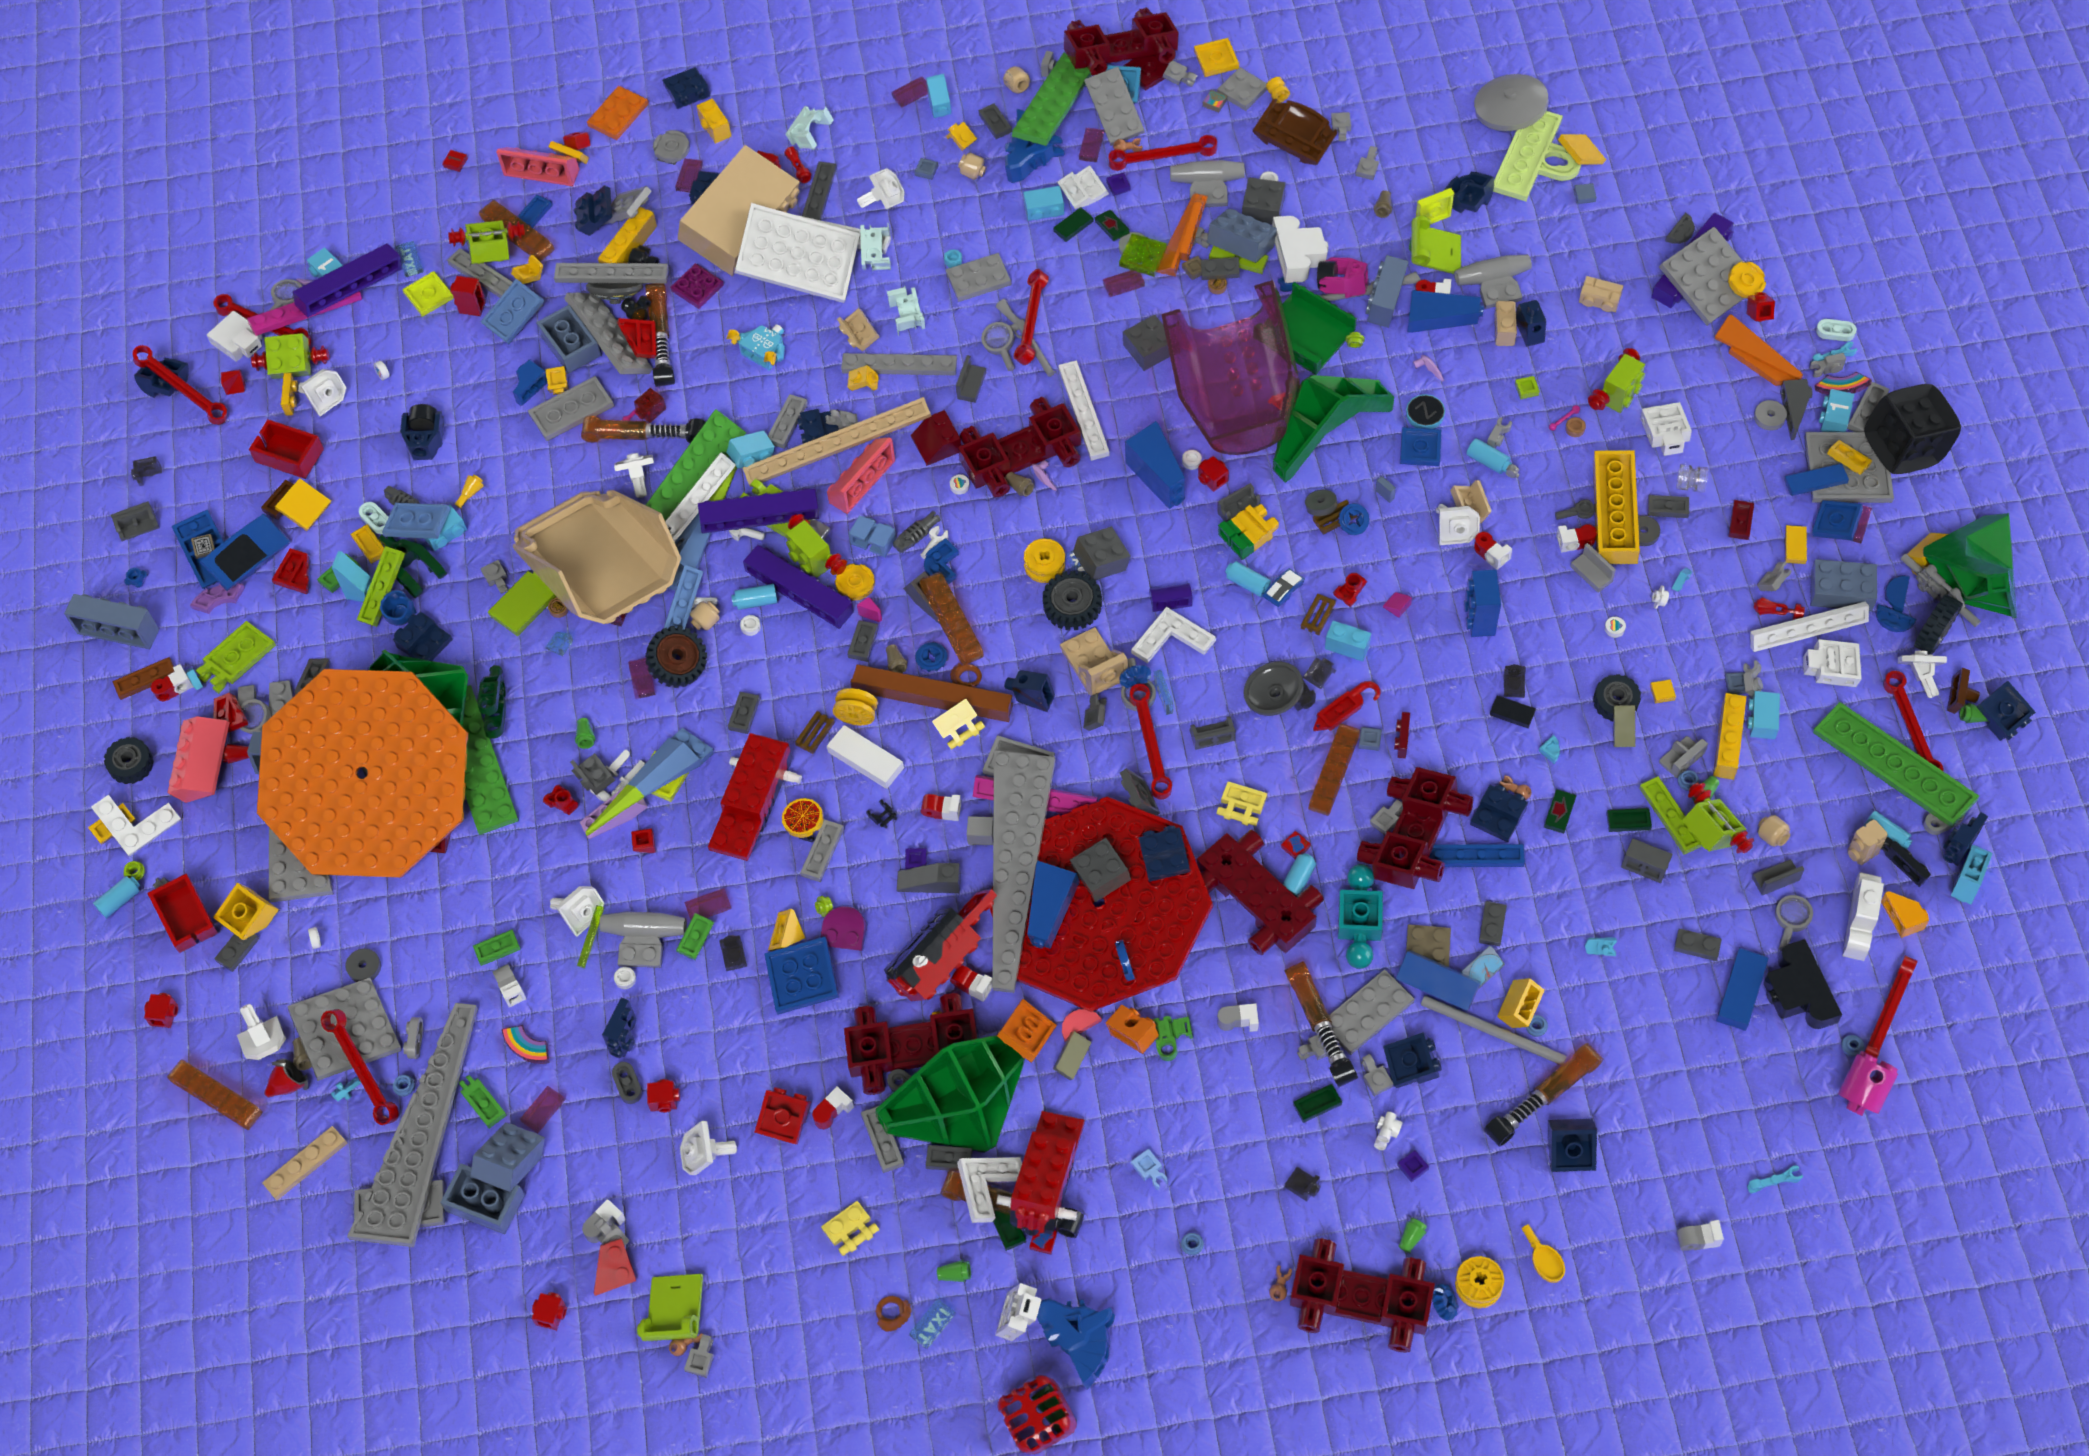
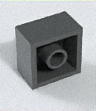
(1263, 199)
(1147, 342)
(1101, 553)
(1100, 869)

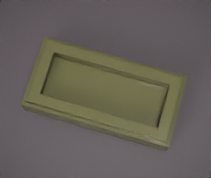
(1623, 725)
(1072, 1055)

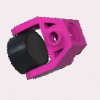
(1353, 283)

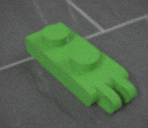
(482, 1102)

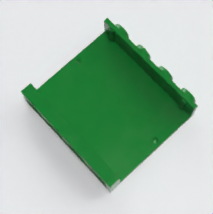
(1315, 327)

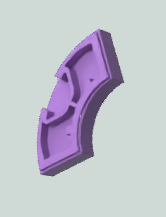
(211, 598)

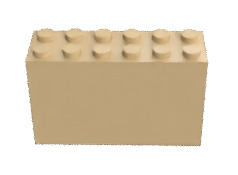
(719, 216)

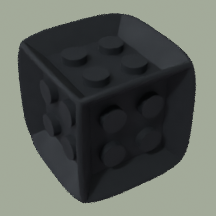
(1912, 428)

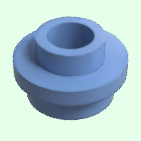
(1687, 775)
(1539, 1020)
(1850, 1051)
(401, 1080)
(1192, 1237)

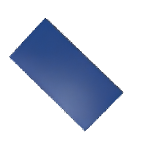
(535, 210)

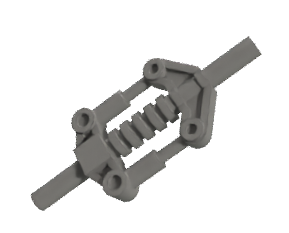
(1936, 586)

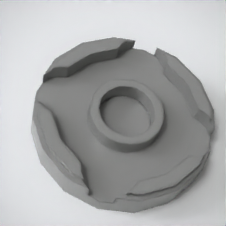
(667, 150)

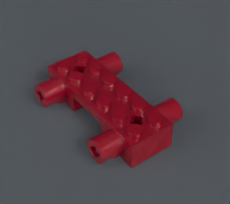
(1149, 36)
(1049, 434)
(1405, 851)
(1278, 913)
(903, 1045)
(1362, 1295)

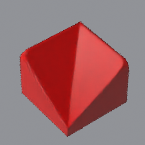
(577, 140)
(233, 382)
(643, 841)

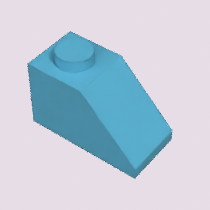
(938, 96)

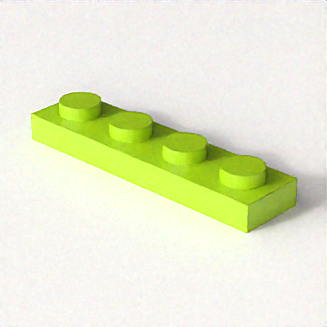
(380, 585)
(1669, 814)

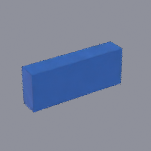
(1438, 980)
(1742, 989)

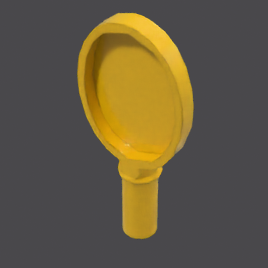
(1545, 1258)

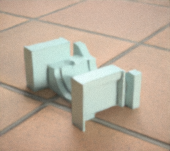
(799, 130)
(872, 246)
(908, 309)

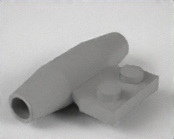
(1208, 178)
(1495, 277)
(641, 935)

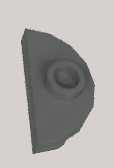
(1682, 231)

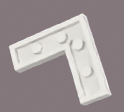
(1172, 624)
(135, 837)
(974, 1178)

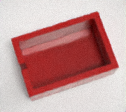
(286, 449)
(182, 913)

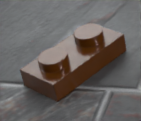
(269, 506)

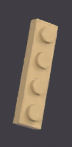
(304, 1163)

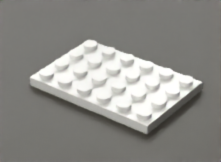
(797, 253)

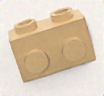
(858, 329)
(1473, 497)

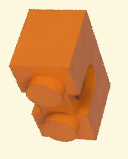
(1132, 1029)

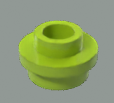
(1355, 340)
(132, 866)
(823, 905)

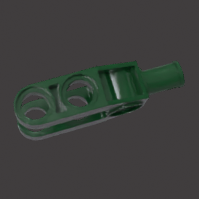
(412, 552)
(492, 695)

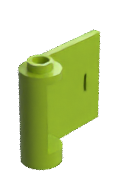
(1434, 247)
(673, 1311)

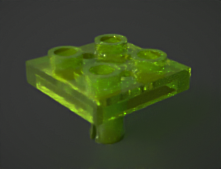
(1143, 251)

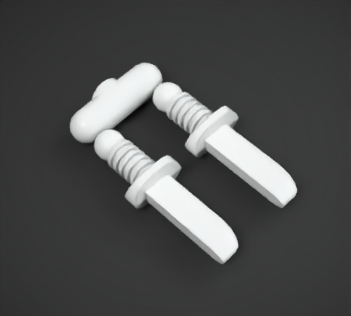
(603, 795)

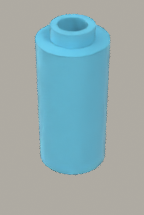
(1488, 456)
(1247, 578)
(754, 597)
(1893, 831)
(1299, 873)
(117, 896)

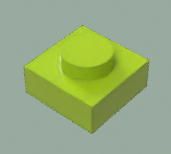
(1527, 387)

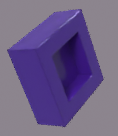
(1118, 184)
(915, 857)
(1413, 1166)

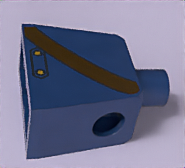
(1528, 316)
(1032, 689)

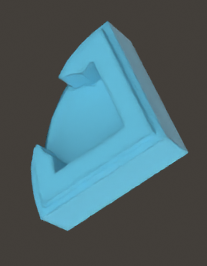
(1682, 577)
(194, 678)
(1551, 749)

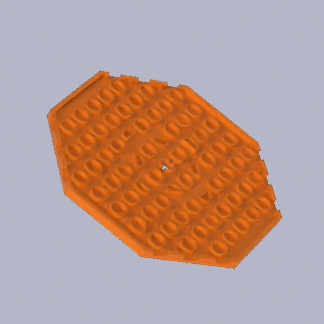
(313, 761)

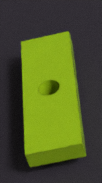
(1258, 267)

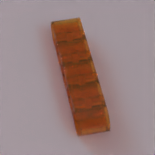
(532, 243)
(951, 618)
(1334, 769)
(214, 1094)

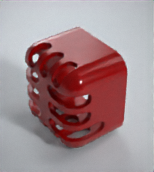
(1035, 1419)

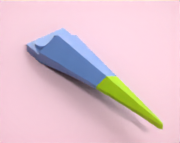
(694, 541)
(670, 761)

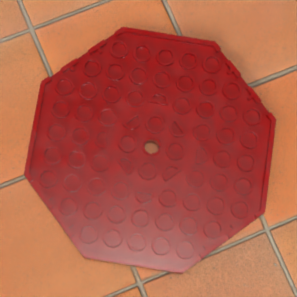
(1153, 918)

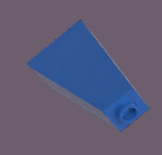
(1442, 311)
(1050, 901)

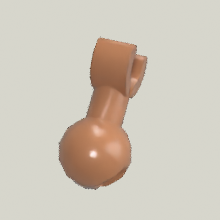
(1123, 145)
(1523, 789)
(1279, 1289)
(680, 1345)

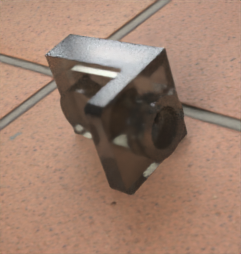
(145, 467)
(1319, 672)
(1514, 681)
(1306, 700)
(733, 952)
(1303, 1184)

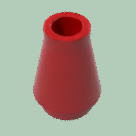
(234, 753)

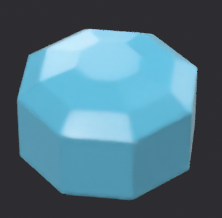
(952, 258)

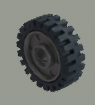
(1069, 587)
(1938, 624)

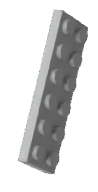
(602, 325)

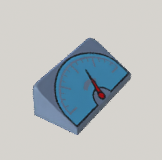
(1484, 966)

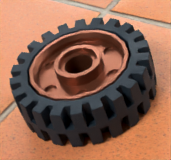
(677, 642)

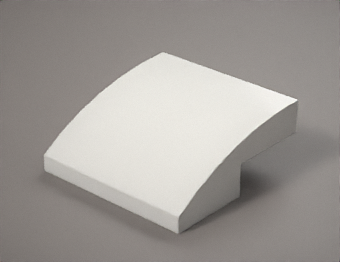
(1083, 187)

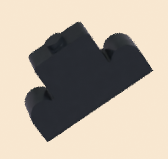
(1801, 987)

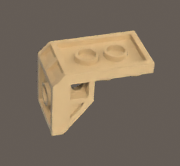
(1093, 661)

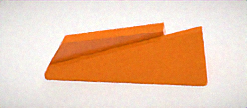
(1183, 236)
(1755, 352)

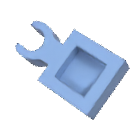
(1148, 1167)

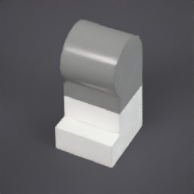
(509, 985)
(1238, 1016)
(607, 1212)
(1700, 1236)

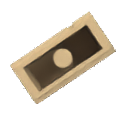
(1601, 294)
(1505, 323)
(1867, 842)

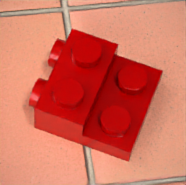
(782, 1115)

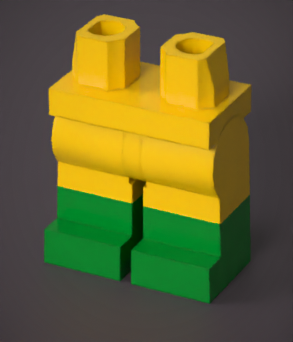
(1248, 530)

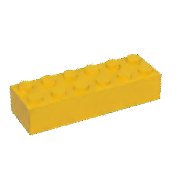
(1616, 506)

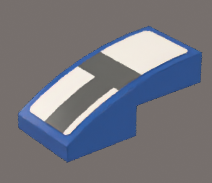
(1282, 587)

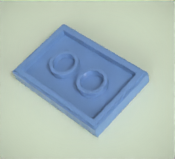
(512, 311)
(416, 520)

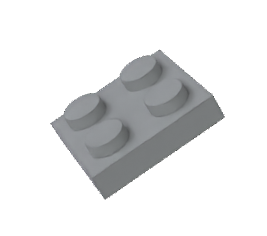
(1243, 89)

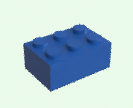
(1482, 603)

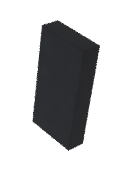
(1512, 711)

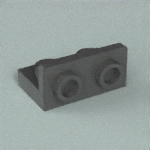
(593, 773)

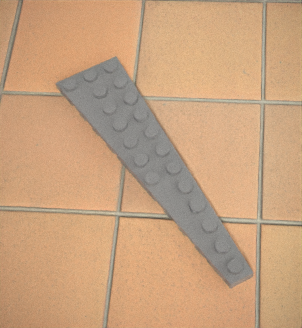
(1020, 812)
(286, 873)
(402, 1185)

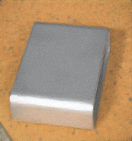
(820, 528)
(246, 693)

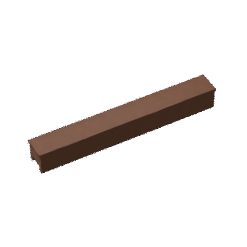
(931, 692)

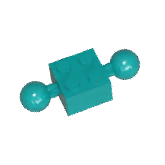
(1360, 916)

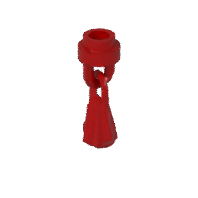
(803, 174)
(1765, 606)

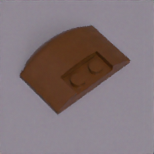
(1295, 130)

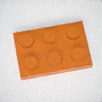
(617, 112)
(1026, 1030)

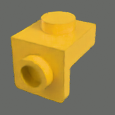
(961, 135)
(528, 272)
(863, 377)
(556, 380)

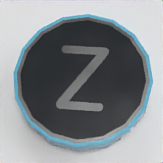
(1425, 411)

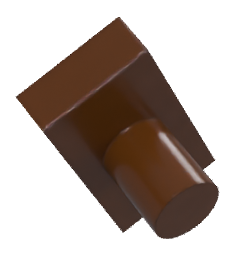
(1960, 691)

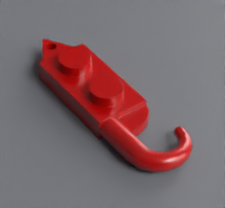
(1344, 707)

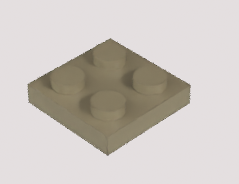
(1429, 942)

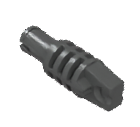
(398, 496)
(915, 532)

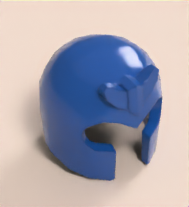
(397, 608)

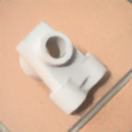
(1389, 1127)

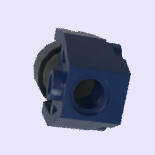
(425, 424)

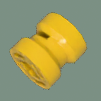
(1277, 89)

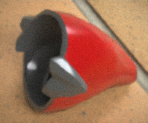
(285, 1079)

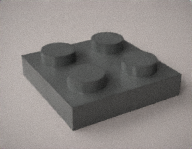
(1139, 792)

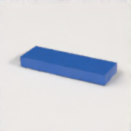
(1816, 479)

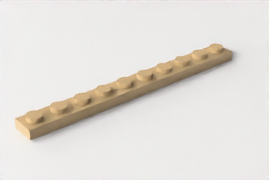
(837, 441)

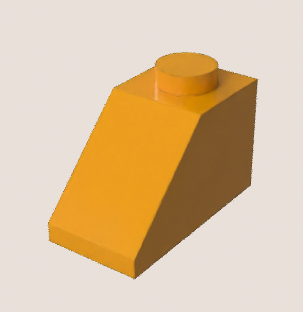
(1905, 914)

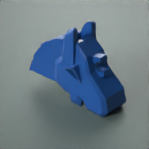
(1027, 155)
(1086, 1346)

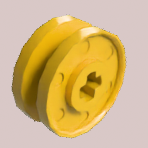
(1044, 560)
(855, 706)
(1473, 1293)

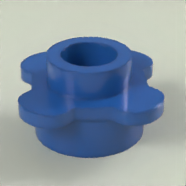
(1285, 287)
(133, 573)

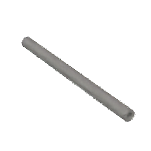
(1494, 1030)

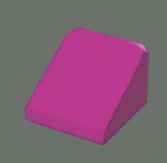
(1398, 604)
(869, 610)

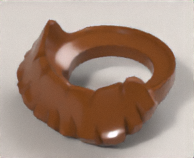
(959, 669)
(904, 1309)

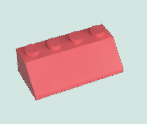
(538, 166)
(862, 474)
(198, 758)

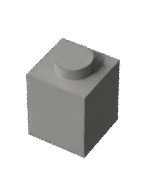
(980, 830)

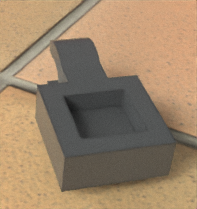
(1095, 714)

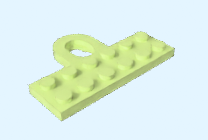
(1527, 159)

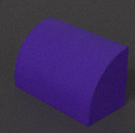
(1171, 596)

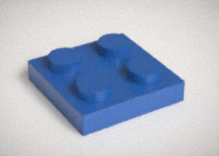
(1420, 446)
(1837, 520)

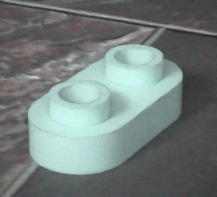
(1836, 330)
(376, 519)

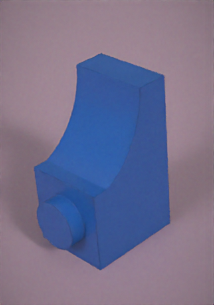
(531, 380)

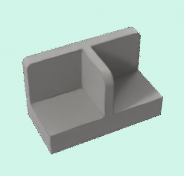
(1683, 755)

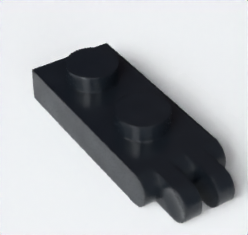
(1905, 862)

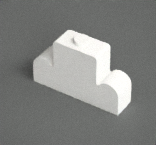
(1298, 248)
(1863, 915)

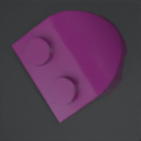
(844, 928)

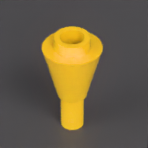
(471, 487)

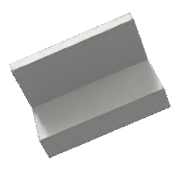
(1594, 568)

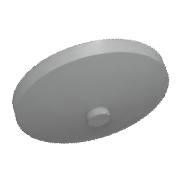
(1511, 102)

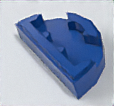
(1896, 592)
(1893, 620)
(1123, 956)

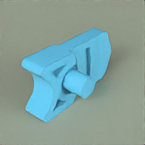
(1601, 946)
(342, 1091)

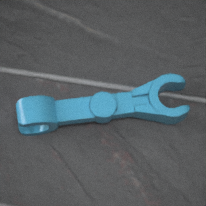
(1844, 349)
(1757, 1184)

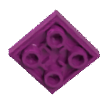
(697, 286)

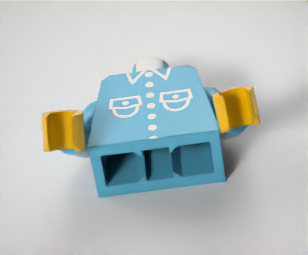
(760, 345)

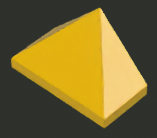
(786, 930)

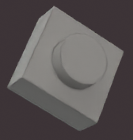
(1047, 63)

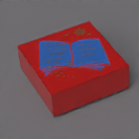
(1295, 845)
(1043, 1242)

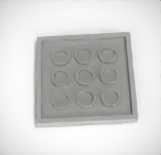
(1702, 275)
(1870, 487)
(365, 1024)

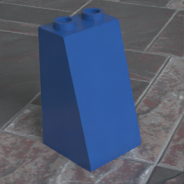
(1156, 465)

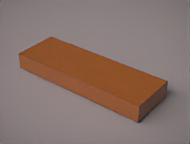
(142, 678)

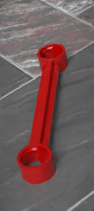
(1162, 152)
(247, 313)
(1024, 353)
(179, 384)
(1909, 716)
(1150, 741)
(1890, 1007)
(359, 1067)

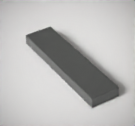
(819, 190)

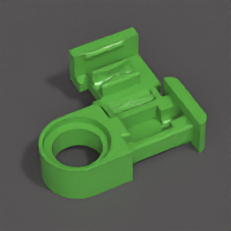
(1171, 1030)

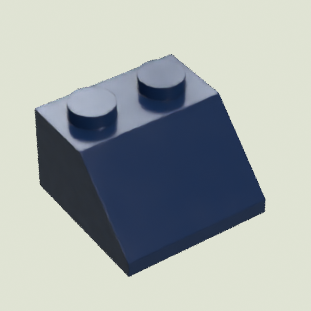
(1572, 1145)

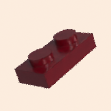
(1741, 520)
(1403, 727)

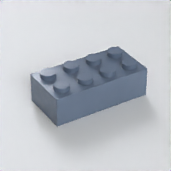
(111, 621)

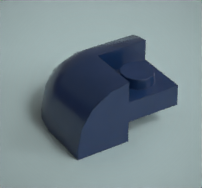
(1471, 191)
(153, 384)

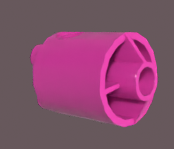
(1866, 1091)

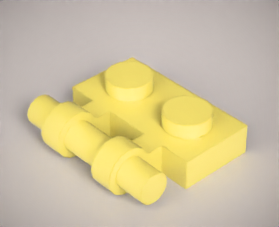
(954, 719)
(1244, 798)
(845, 1224)

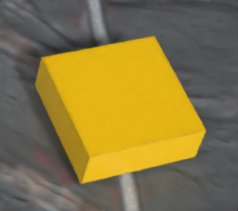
(1662, 691)

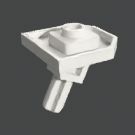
(886, 189)
(323, 390)
(634, 464)
(1457, 524)
(1923, 669)
(578, 908)
(260, 1037)
(699, 1150)

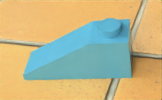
(351, 577)
(1971, 874)

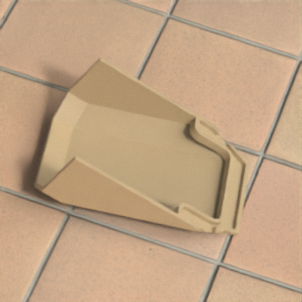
(600, 553)

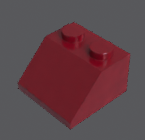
(936, 438)

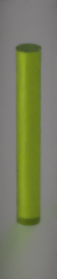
(590, 936)

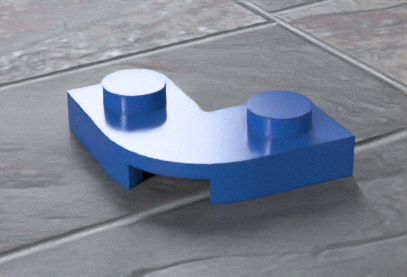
(937, 559)

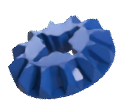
(1362, 519)
(936, 651)
(1135, 675)
(1444, 1302)

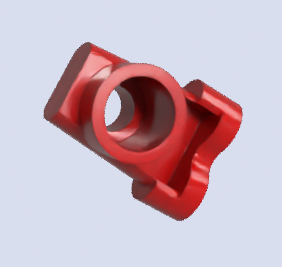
(1348, 591)
(560, 799)

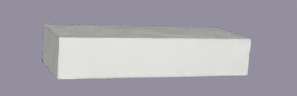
(865, 757)

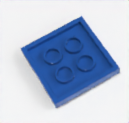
(801, 975)

